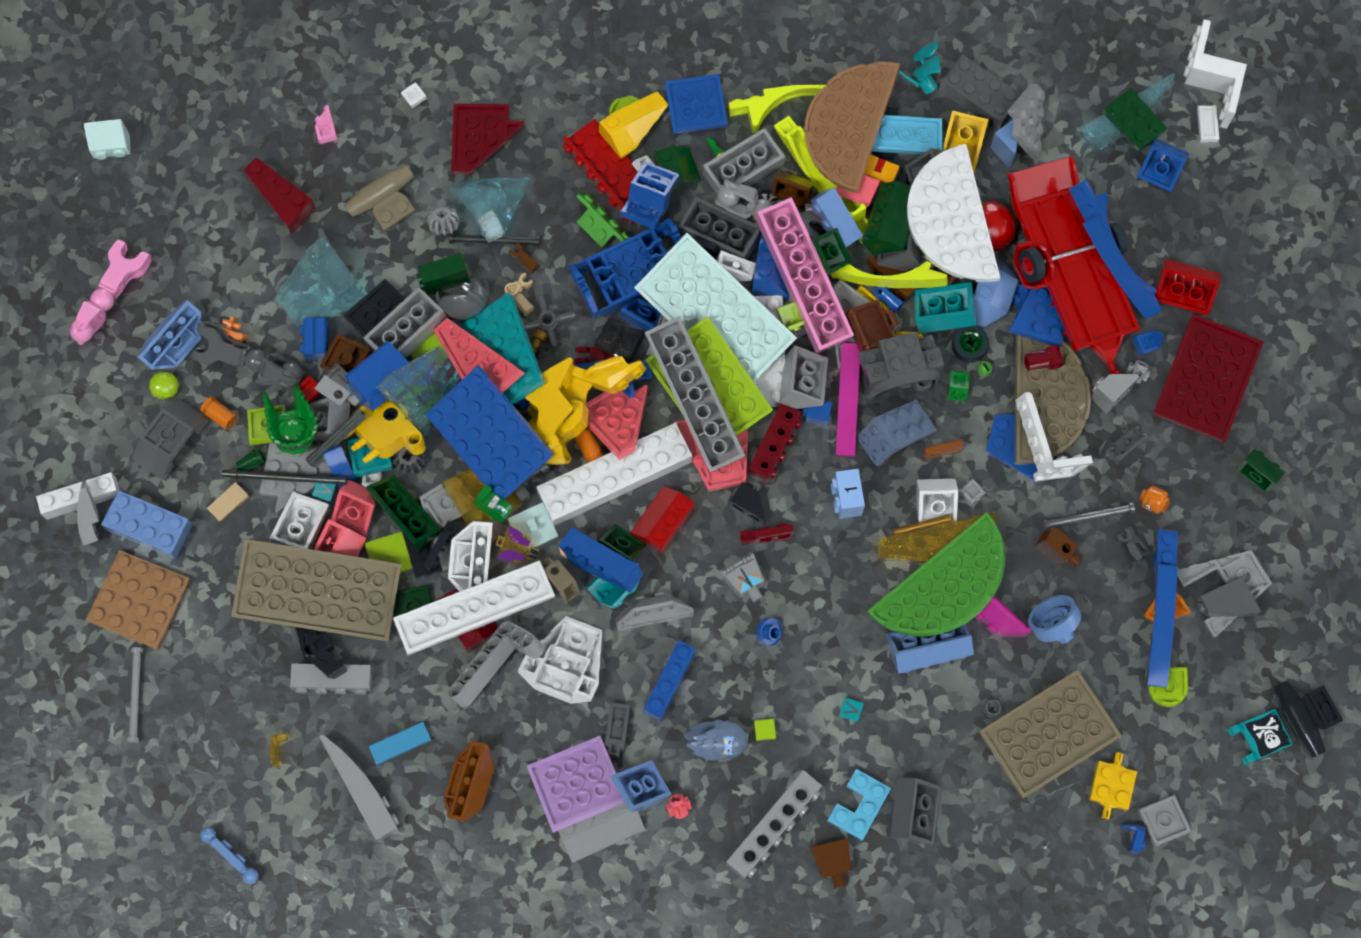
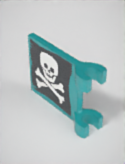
(1263, 734)

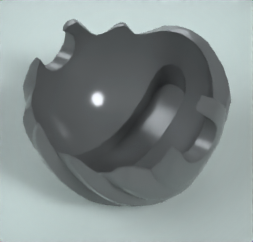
(467, 301)

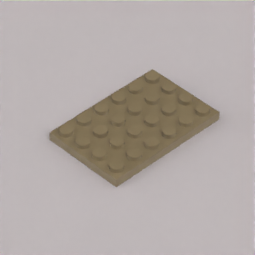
(1050, 734)

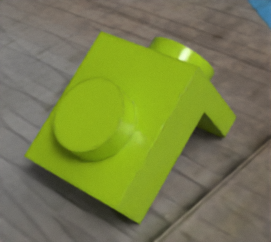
(790, 316)

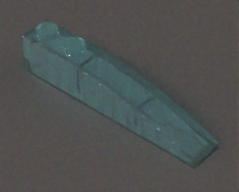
(1102, 130)

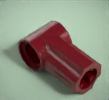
(1048, 358)

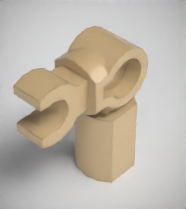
(515, 289)

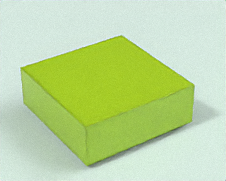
(765, 729)

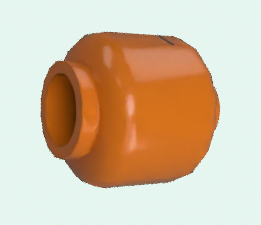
(1155, 499)

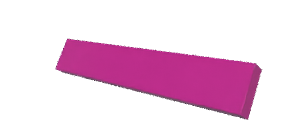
(848, 400)

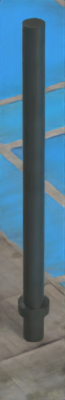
(236, 474)

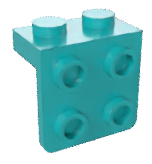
(607, 593)

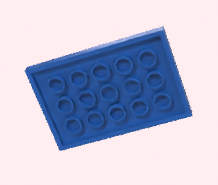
(489, 433)

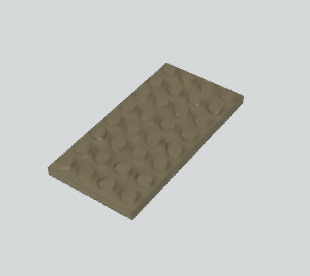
(316, 590)

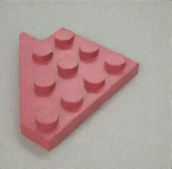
(617, 420)

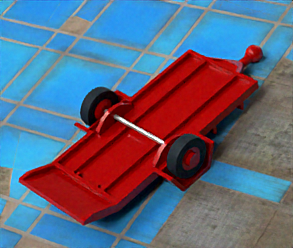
(1067, 262)

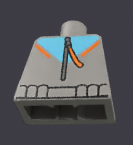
(336, 387)
(744, 577)

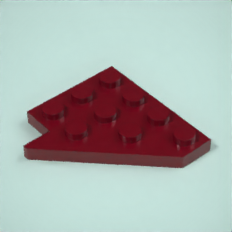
(478, 134)

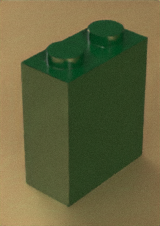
(442, 274)

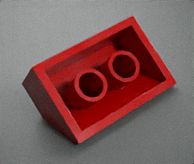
(1187, 286)
(663, 519)

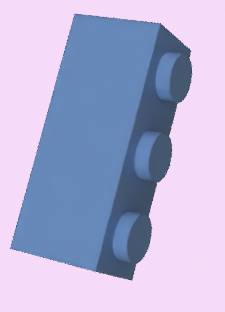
(835, 215)

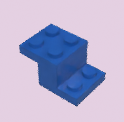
(649, 195)

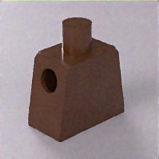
(1058, 547)
(833, 861)

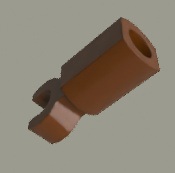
(524, 259)

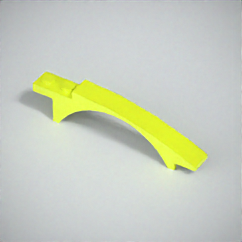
(760, 106)
(794, 139)
(917, 278)

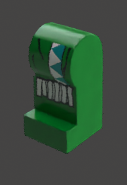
(492, 504)

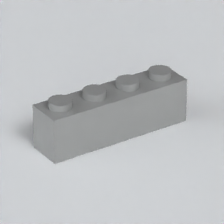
(309, 678)

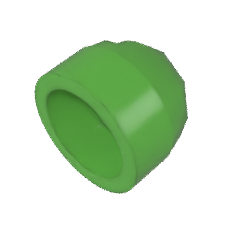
(982, 370)

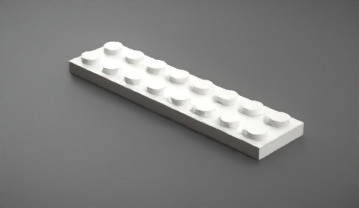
(473, 607)

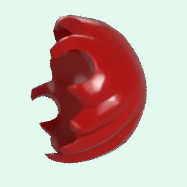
(999, 224)

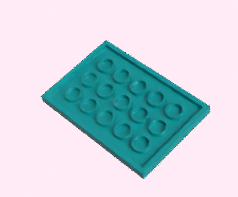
(503, 331)

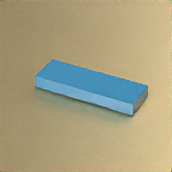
(400, 743)

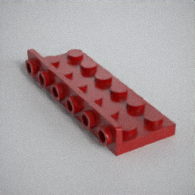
(602, 164)

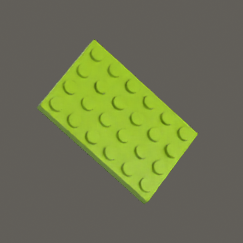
(734, 386)

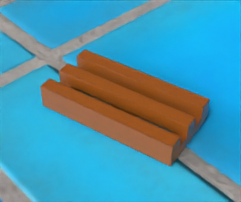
(942, 449)

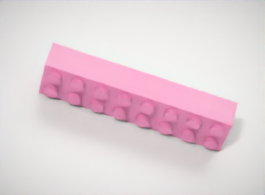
(804, 275)

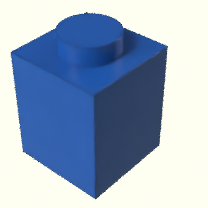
(818, 414)

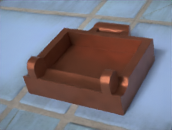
(870, 324)

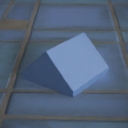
(1004, 144)

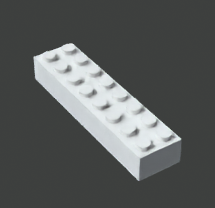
(610, 477)

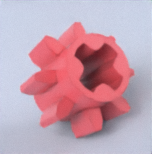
(678, 806)

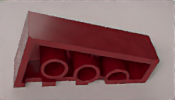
(281, 196)

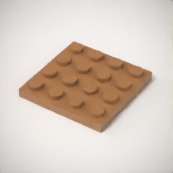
(138, 600)

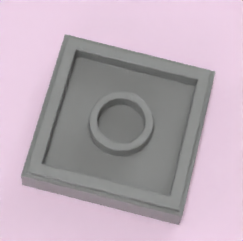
(1164, 820)

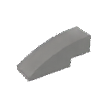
(87, 515)

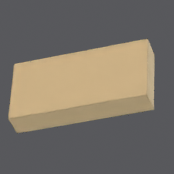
(228, 502)

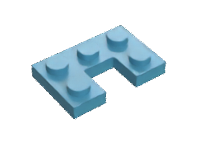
(873, 795)

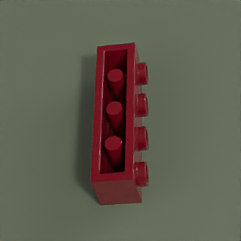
(775, 442)

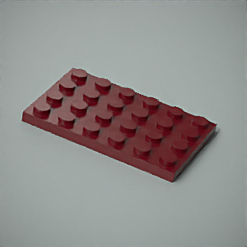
(1208, 378)

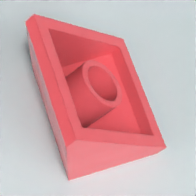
(866, 193)

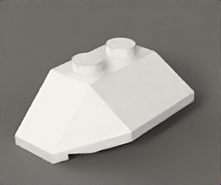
(470, 555)

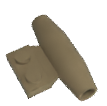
(383, 197)

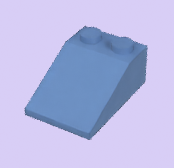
(641, 786)

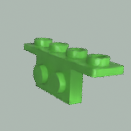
(598, 223)

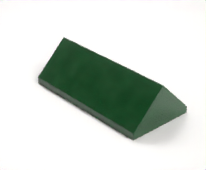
(404, 511)

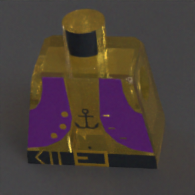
(513, 546)

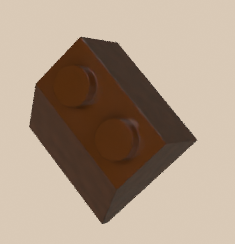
(789, 185)

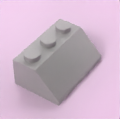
(803, 379)

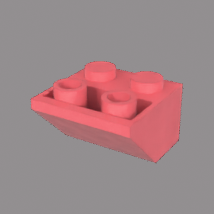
(339, 540)

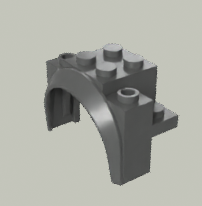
(900, 362)

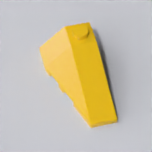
(631, 123)

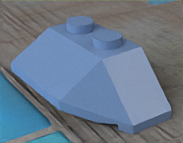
(994, 298)
(172, 338)

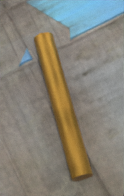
(922, 525)

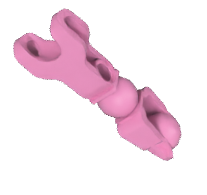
(120, 272)

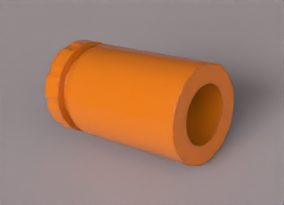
(219, 413)
(588, 445)

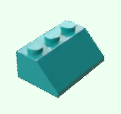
(945, 307)

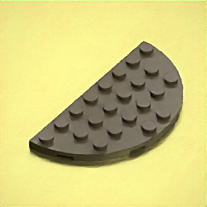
(1059, 396)

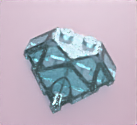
(490, 202)

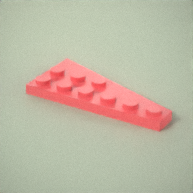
(468, 352)

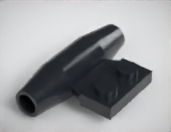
(1307, 715)

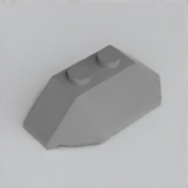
(653, 610)

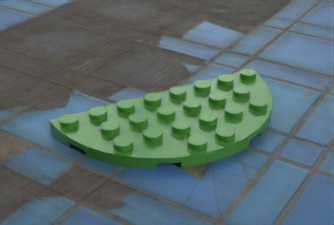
(948, 586)

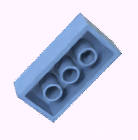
(147, 524)

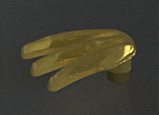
(275, 748)

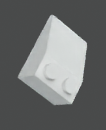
(299, 522)

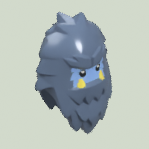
(717, 740)

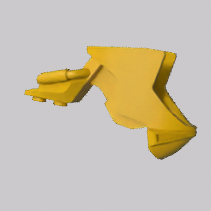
(564, 397)

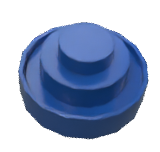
(769, 631)

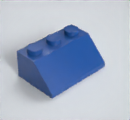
(767, 276)
(371, 372)

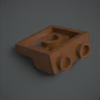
(345, 353)

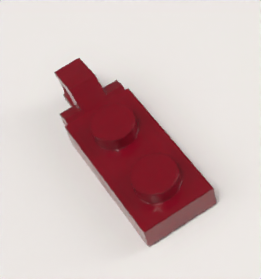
(767, 534)

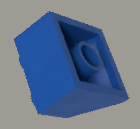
(1163, 165)

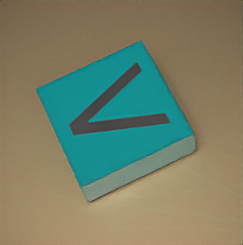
(323, 491)
(851, 710)

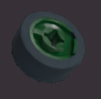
(964, 351)

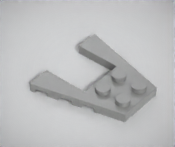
(441, 509)
(1229, 569)

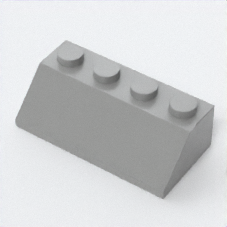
(600, 831)

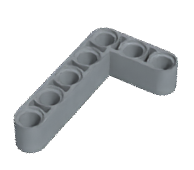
(490, 659)

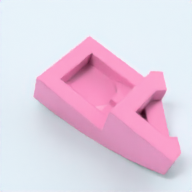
(325, 127)

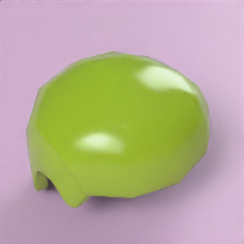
(163, 385)

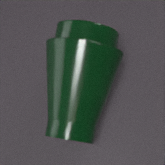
(252, 460)

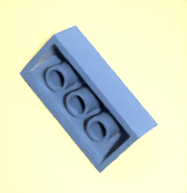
(923, 651)

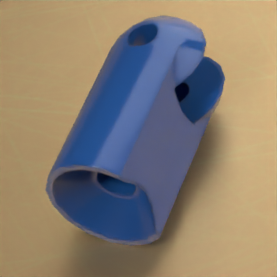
(888, 298)

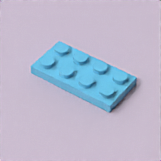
(908, 135)

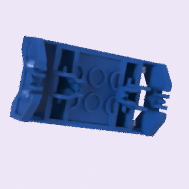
(622, 268)

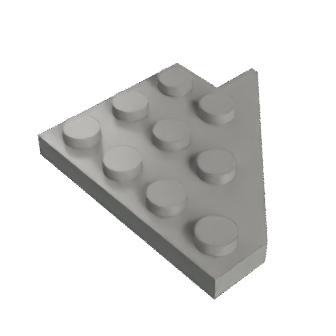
(1027, 118)

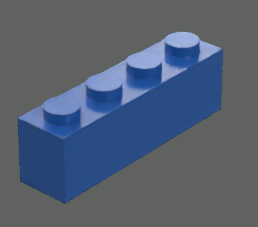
(669, 681)

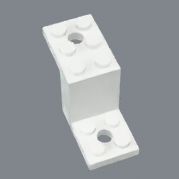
(1214, 74)

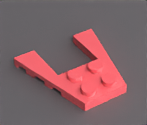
(726, 477)

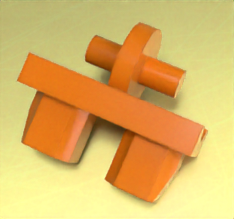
(231, 325)

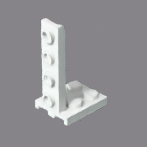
(1042, 457)

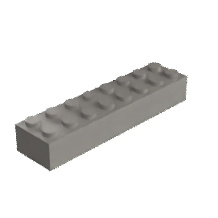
(695, 394)

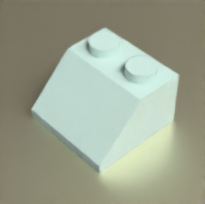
(107, 139)

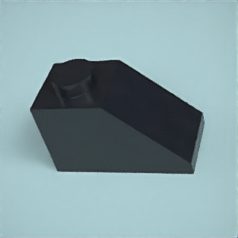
(748, 502)

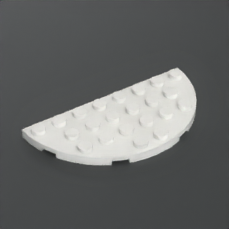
(949, 218)

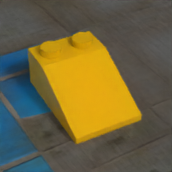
(966, 130)

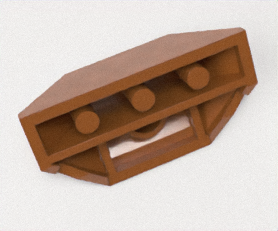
(469, 782)

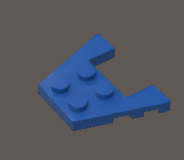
(1002, 445)

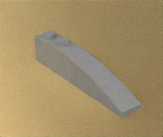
(366, 797)

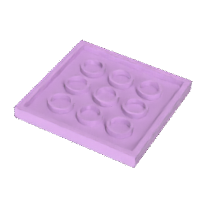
(575, 783)

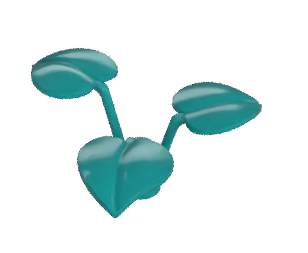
(928, 67)

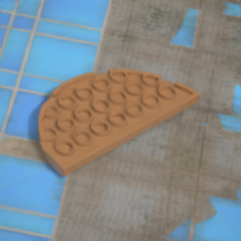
(846, 121)

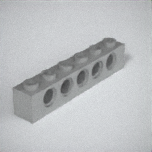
(804, 783)

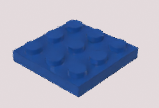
(696, 104)

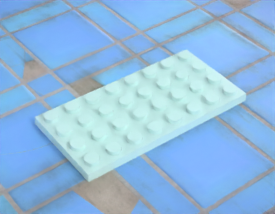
(697, 286)

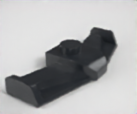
(316, 649)

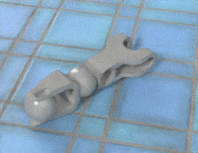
(729, 196)

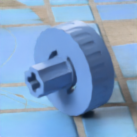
(1048, 620)

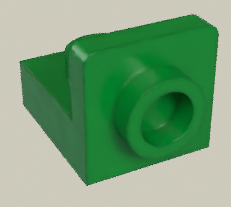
(958, 386)

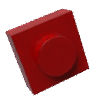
(308, 390)

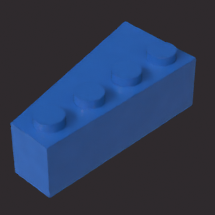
(600, 561)

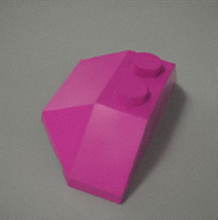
(1002, 620)

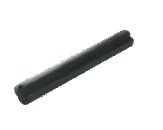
(334, 439)

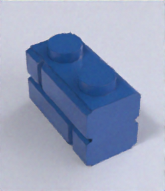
(314, 338)

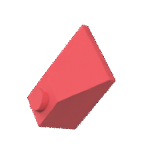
(354, 508)

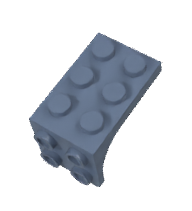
(895, 431)

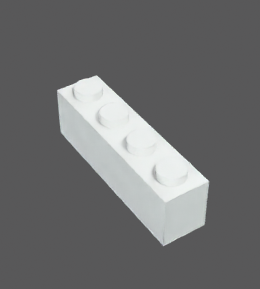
(66, 498)

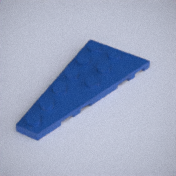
(1038, 319)

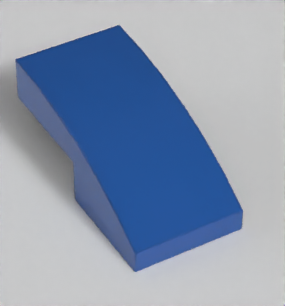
(338, 463)

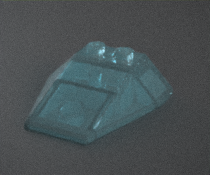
(319, 285)
(420, 386)

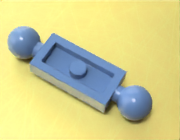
(249, 875)

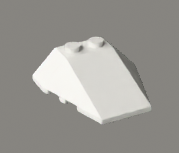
(568, 663)

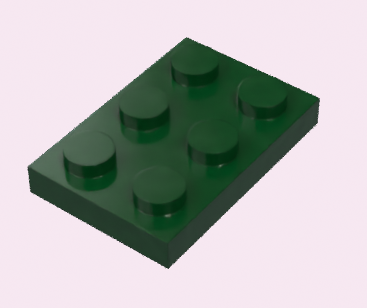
(1134, 119)

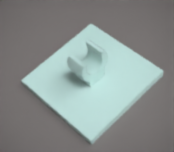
(534, 524)

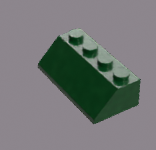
(888, 222)

